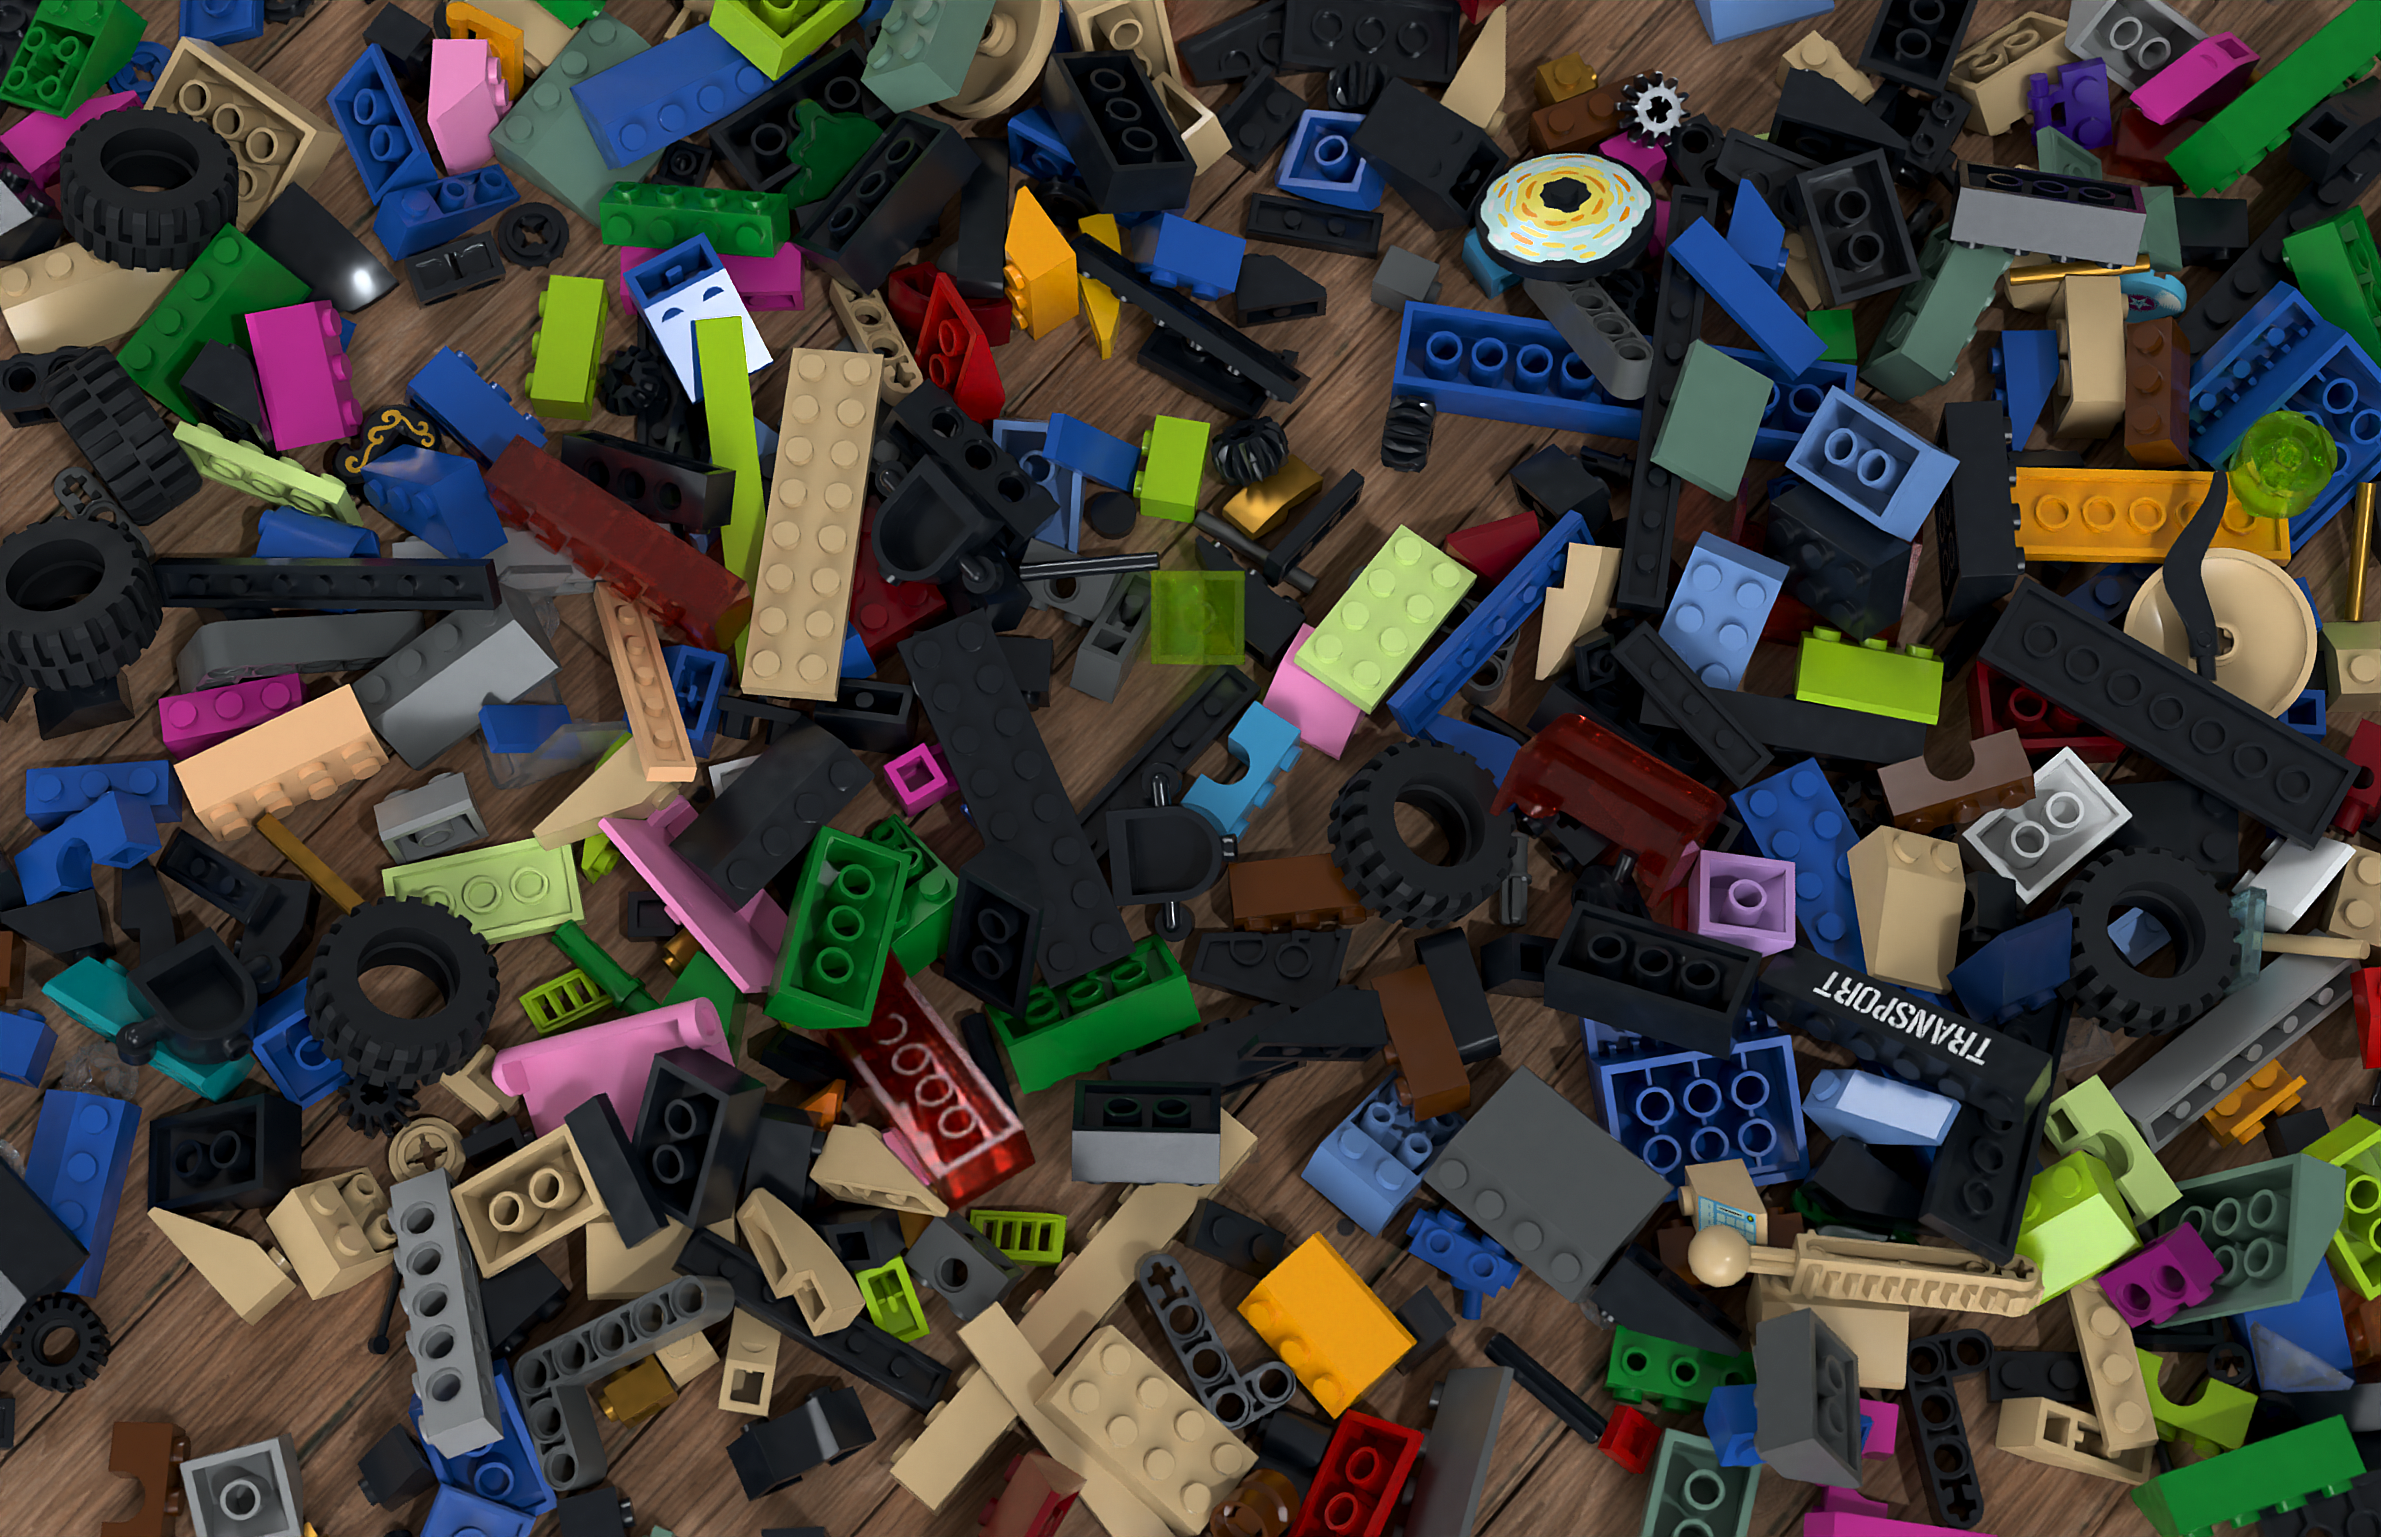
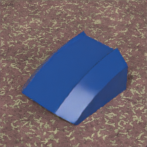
(1325, 166)

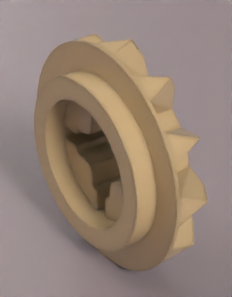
(408, 1147)

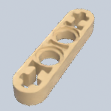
(879, 335)

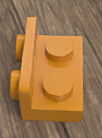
(2241, 1111)

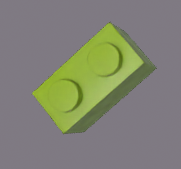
(1174, 468)

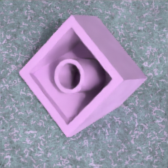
(1743, 901)

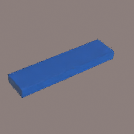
(1747, 298)

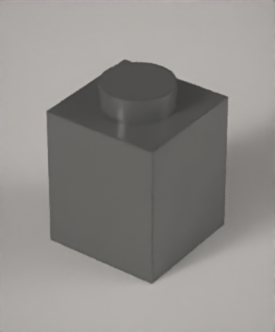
(1404, 278)

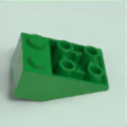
(71, 54)
(926, 901)

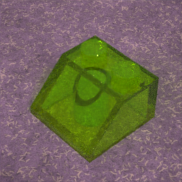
(1198, 617)

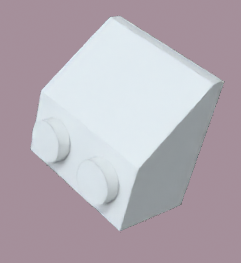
(2294, 878)

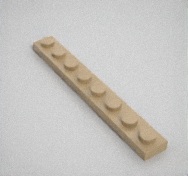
(2106, 1346)

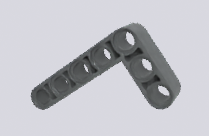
(1598, 331)
(241, 649)
(563, 1389)

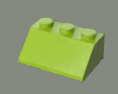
(1868, 675)
(2075, 1223)

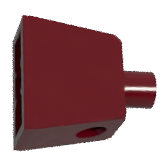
(2361, 803)

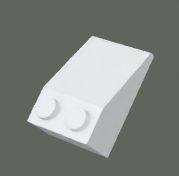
(2048, 833)

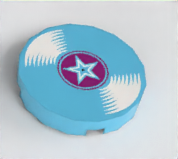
(2153, 296)

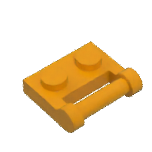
(504, 40)

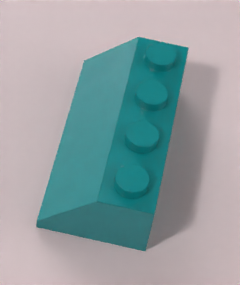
(99, 1000)

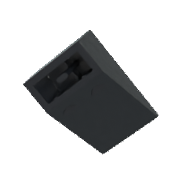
(1428, 154)

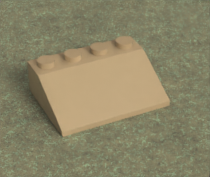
(265, 128)

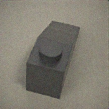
(1115, 639)

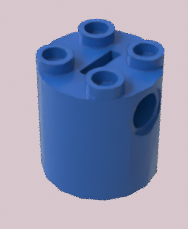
(302, 535)

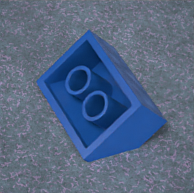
(380, 127)

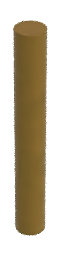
(2057, 271)
(2359, 551)

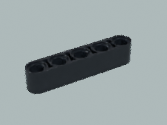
(984, 221)

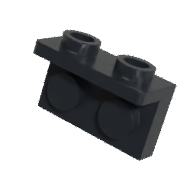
(1259, 118)

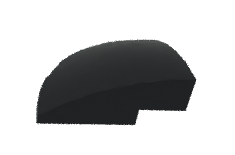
(321, 252)

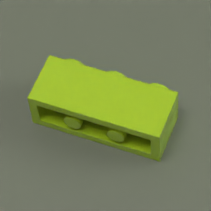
(568, 347)

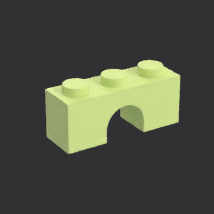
(2096, 1123)

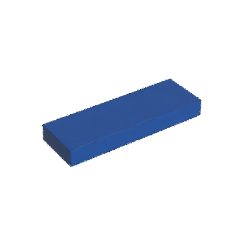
(1091, 453)

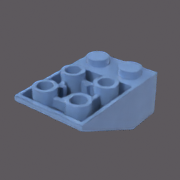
(1379, 1157)

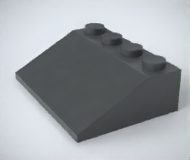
(1548, 1184)
(1455, 1452)

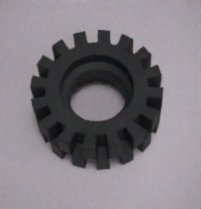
(39, 1326)

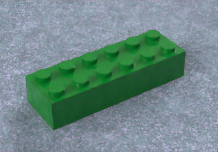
(2279, 99)

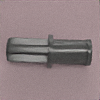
(1514, 888)

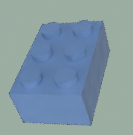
(1872, 463)
(1721, 609)

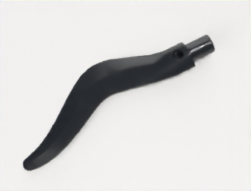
(2184, 579)

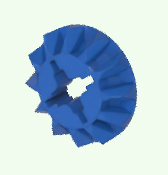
(146, 57)

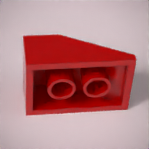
(958, 356)

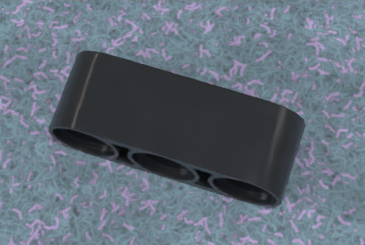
(1459, 993)

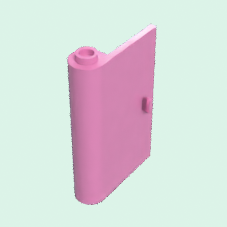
(740, 942)
(604, 1058)

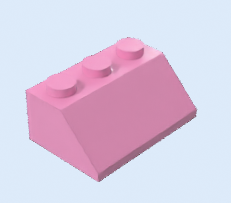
(465, 102)

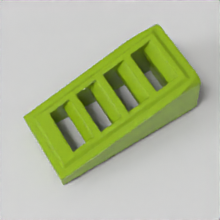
(565, 1021)
(1036, 1221)

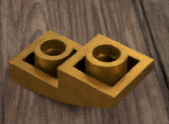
(1266, 504)

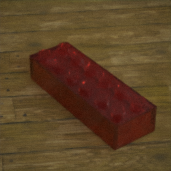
(619, 546)
(931, 1094)

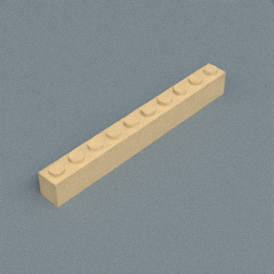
(1058, 1324)

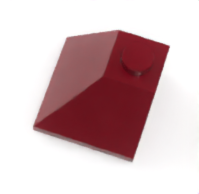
(1493, 548)

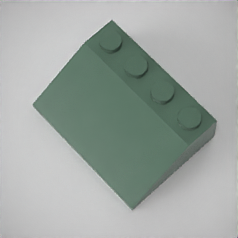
(547, 135)
(2263, 1228)

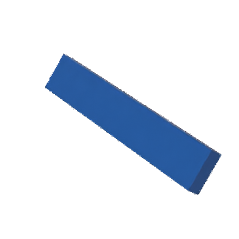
(1487, 626)

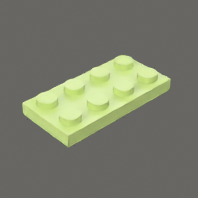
(265, 478)
(1385, 619)
(500, 889)

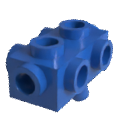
(1473, 1261)

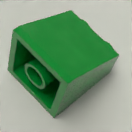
(707, 979)

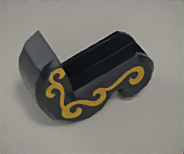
(380, 434)

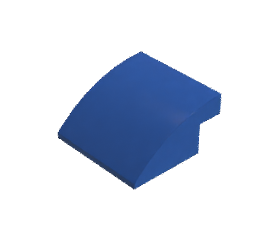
(2297, 362)
(1698, 1108)

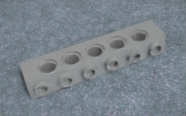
(444, 1316)

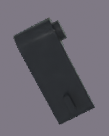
(1292, 1447)

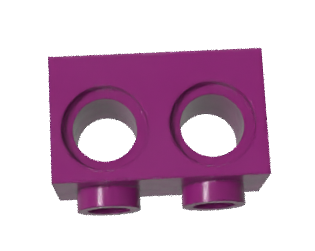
(2162, 1276)

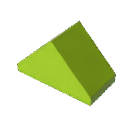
(893, 1300)

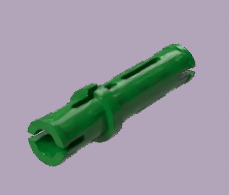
(626, 992)

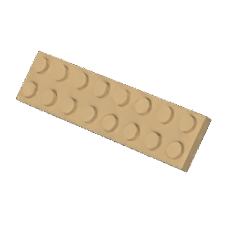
(813, 525)

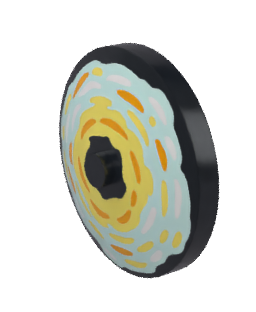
(1566, 216)

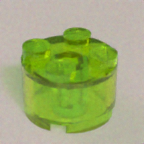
(2282, 465)

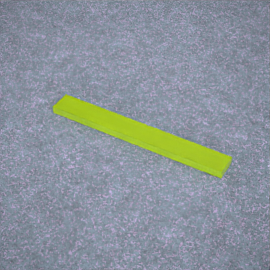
(733, 447)

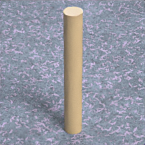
(2315, 945)

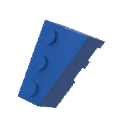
(470, 408)
(436, 500)

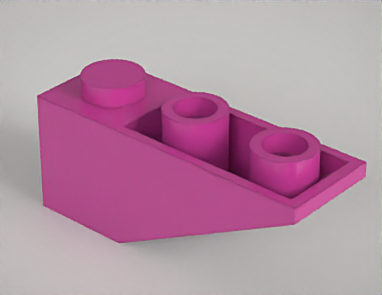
(2197, 80)
(41, 137)

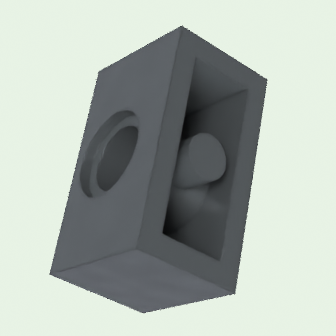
(1090, 594)
(989, 1269)

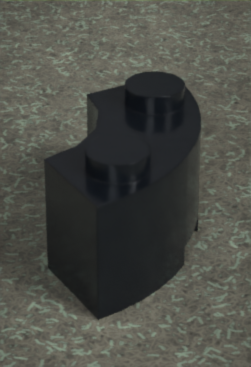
(781, 1450)

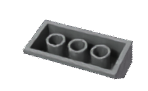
(439, 682)

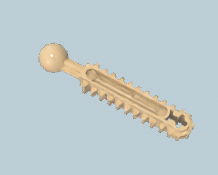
(1872, 1271)

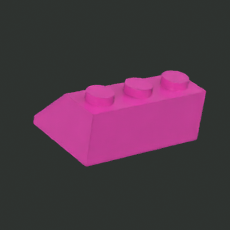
(304, 374)

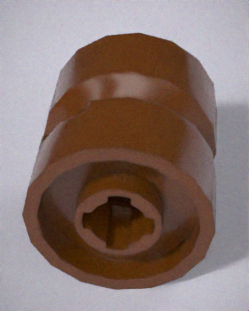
(1257, 1506)

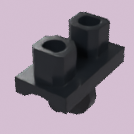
(740, 713)

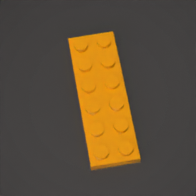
(2129, 516)

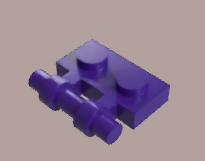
(2083, 103)

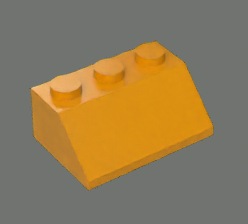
(1039, 270)
(1327, 1325)

